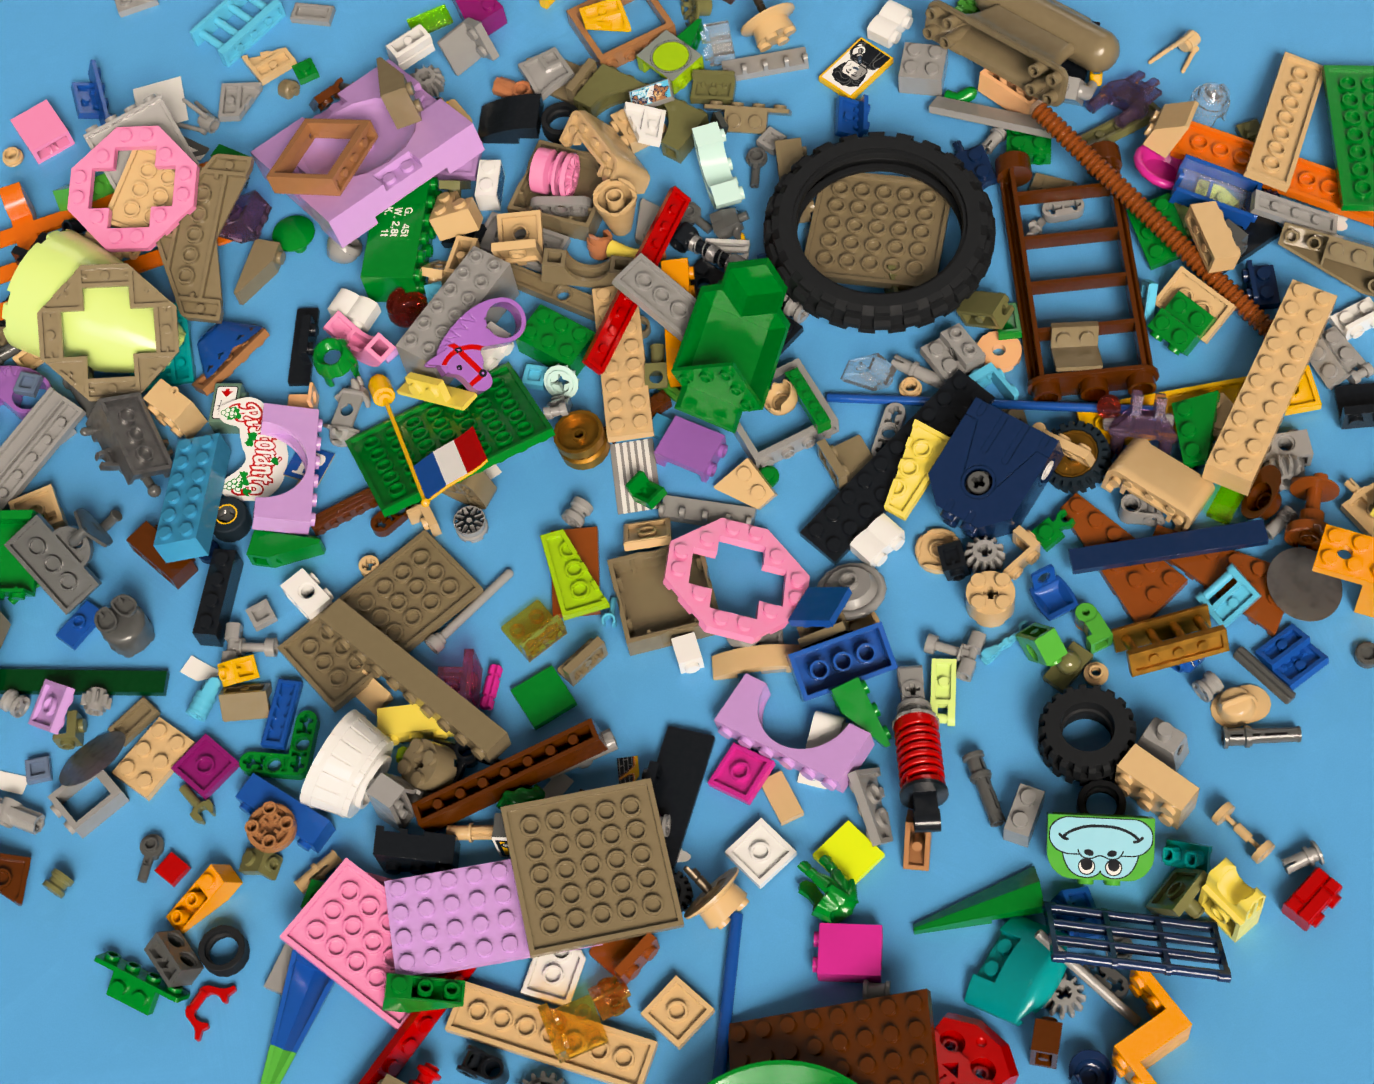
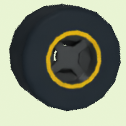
(232, 520)

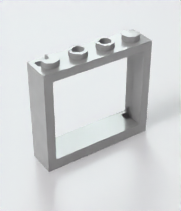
(802, 440)

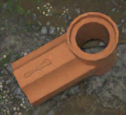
(505, 87)

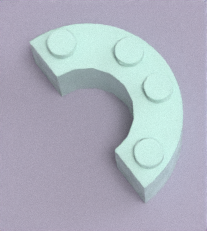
(716, 167)

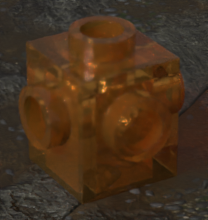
(610, 997)

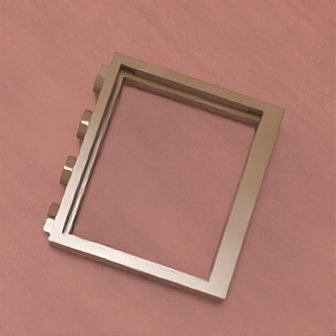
(627, 51)
(362, 138)

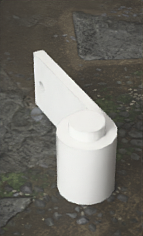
(822, 730)

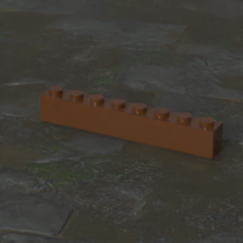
(514, 772)

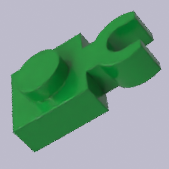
(1049, 531)

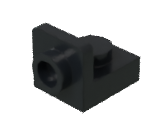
(953, 561)

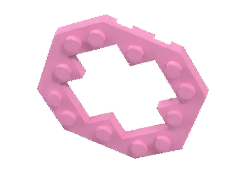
(162, 218)
(697, 598)

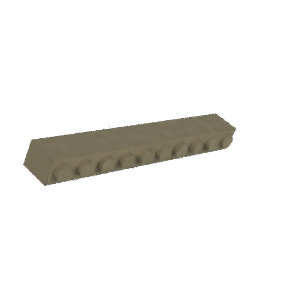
(415, 681)

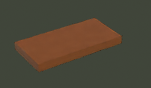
(587, 546)

